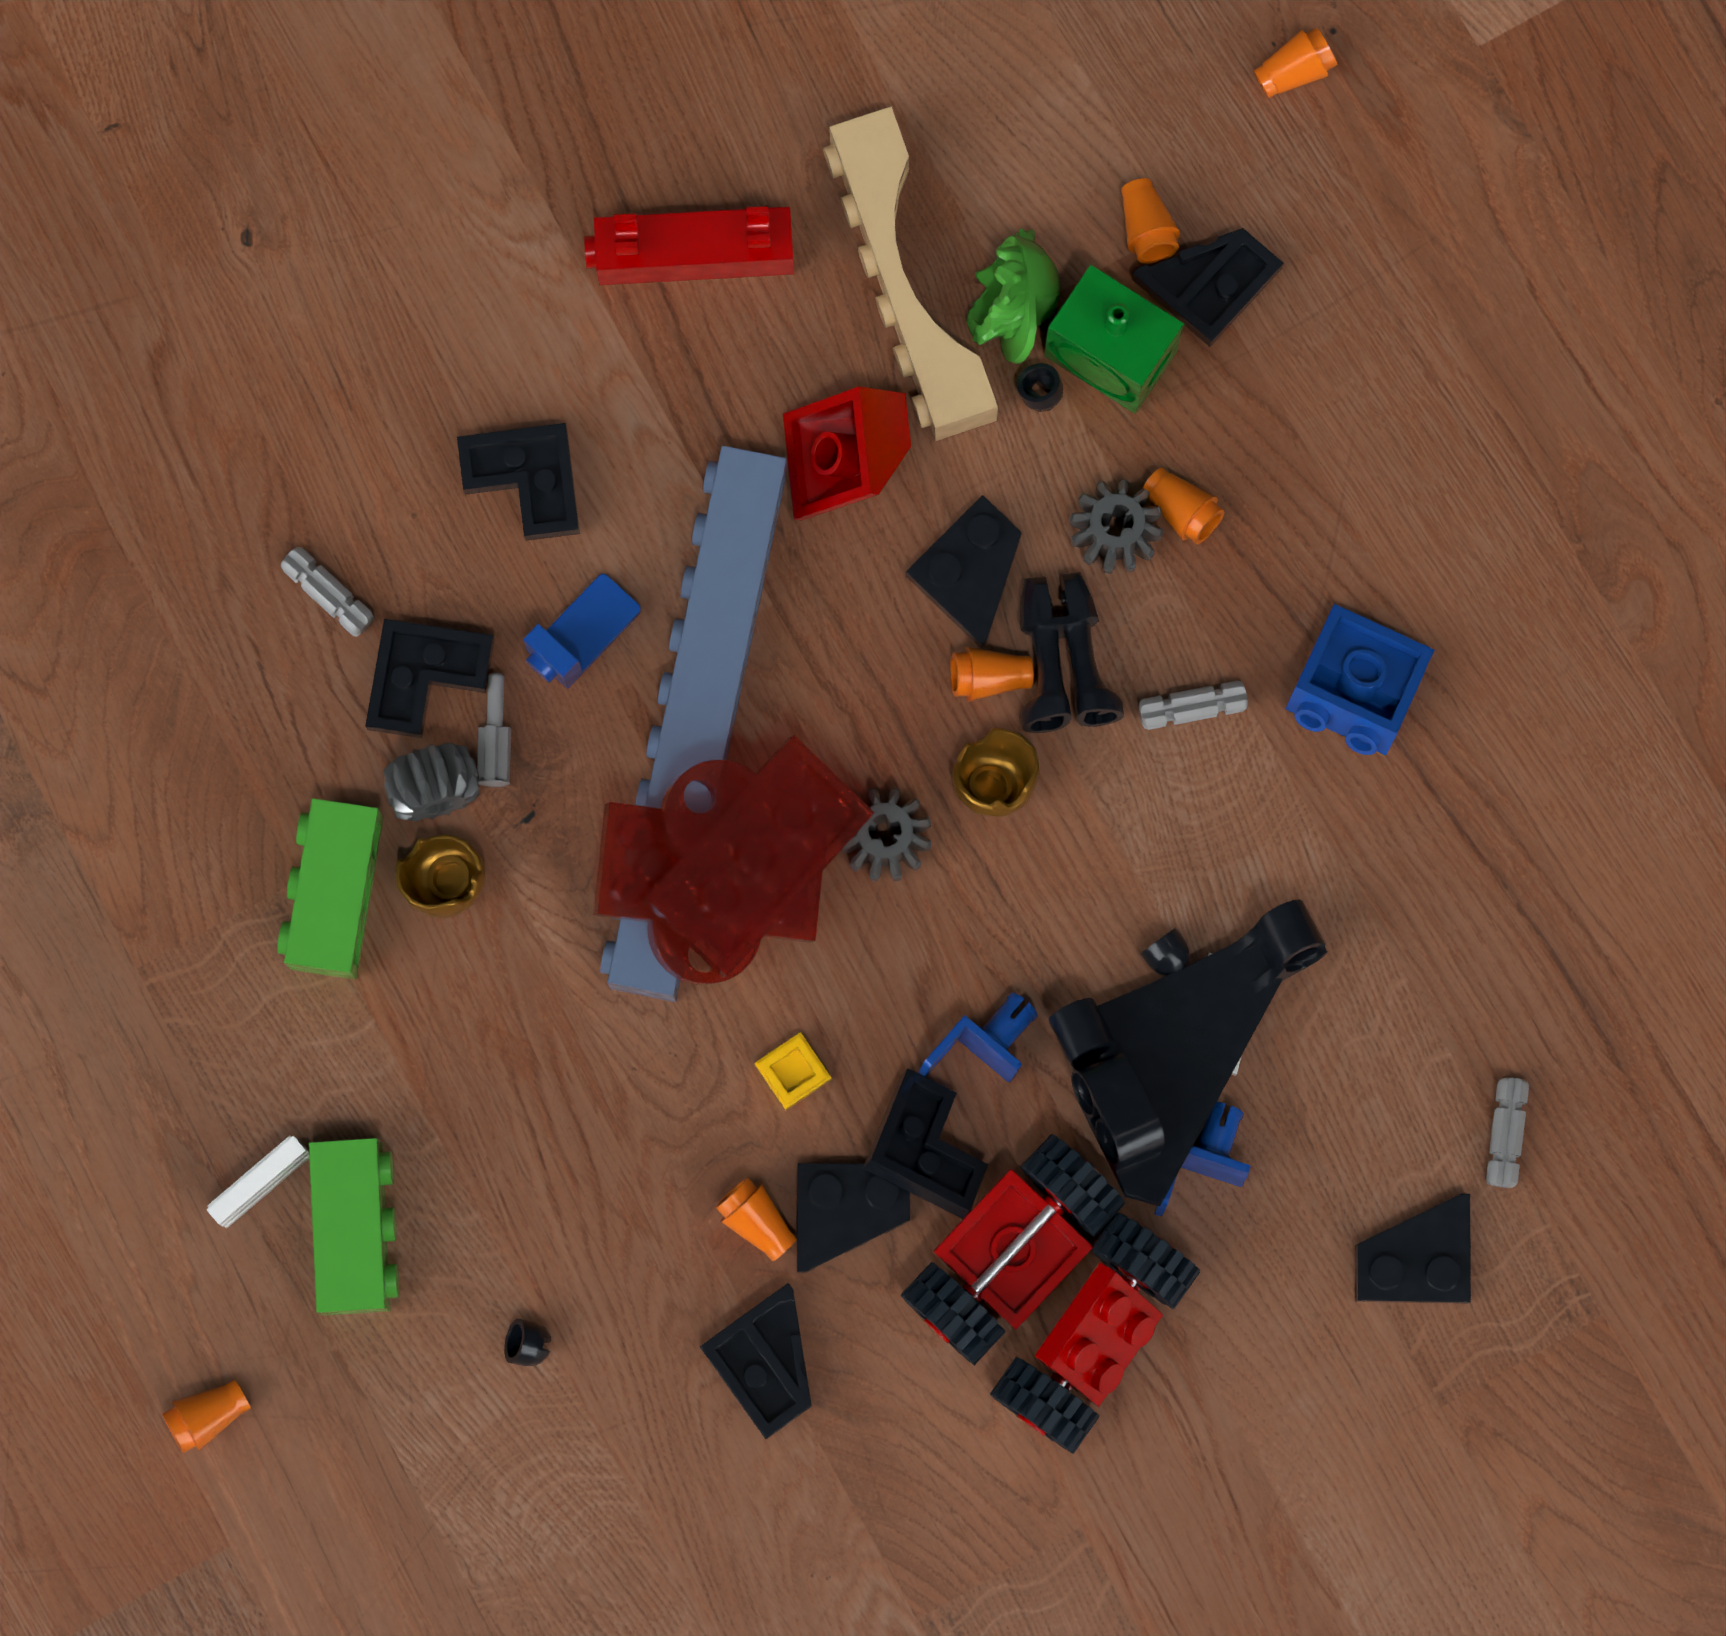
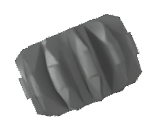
(1132, 539)
(431, 782)
(895, 819)

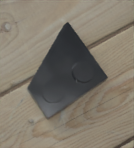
(1211, 282)
(969, 568)
(843, 1210)
(1419, 1258)
(764, 1362)

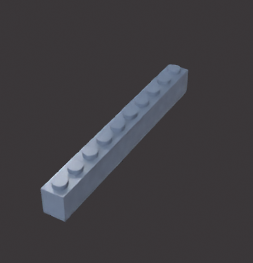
(708, 668)

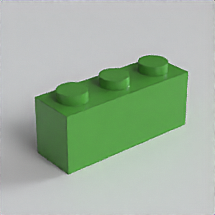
(331, 888)
(352, 1226)

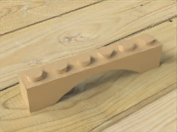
(947, 376)

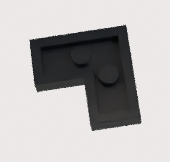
(535, 463)
(413, 660)
(912, 1154)

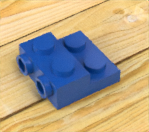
(1359, 681)

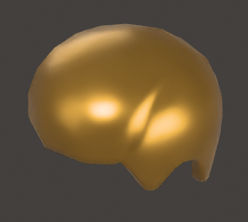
(996, 773)
(441, 876)

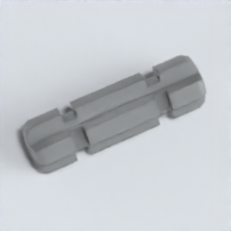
(327, 591)
(1193, 705)
(1507, 1132)

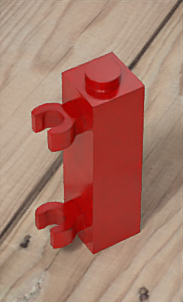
(691, 245)

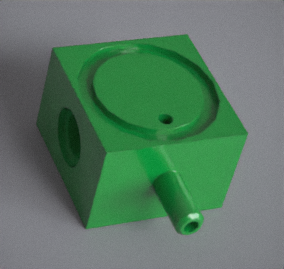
(1113, 339)

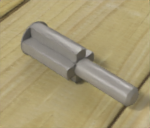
(494, 739)

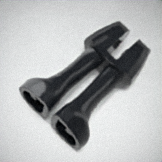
(1051, 707)

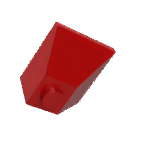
(844, 448)

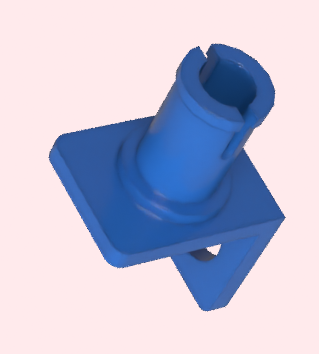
(990, 1041)
(1213, 1152)

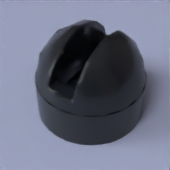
(1047, 379)
(1167, 954)
(525, 1343)

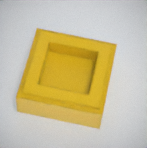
(793, 1071)

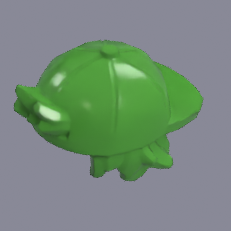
(1017, 297)

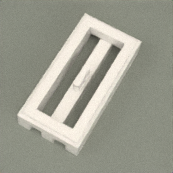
(258, 1181)

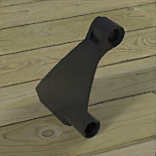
(1164, 1052)

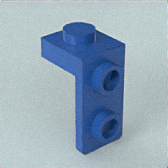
(581, 632)

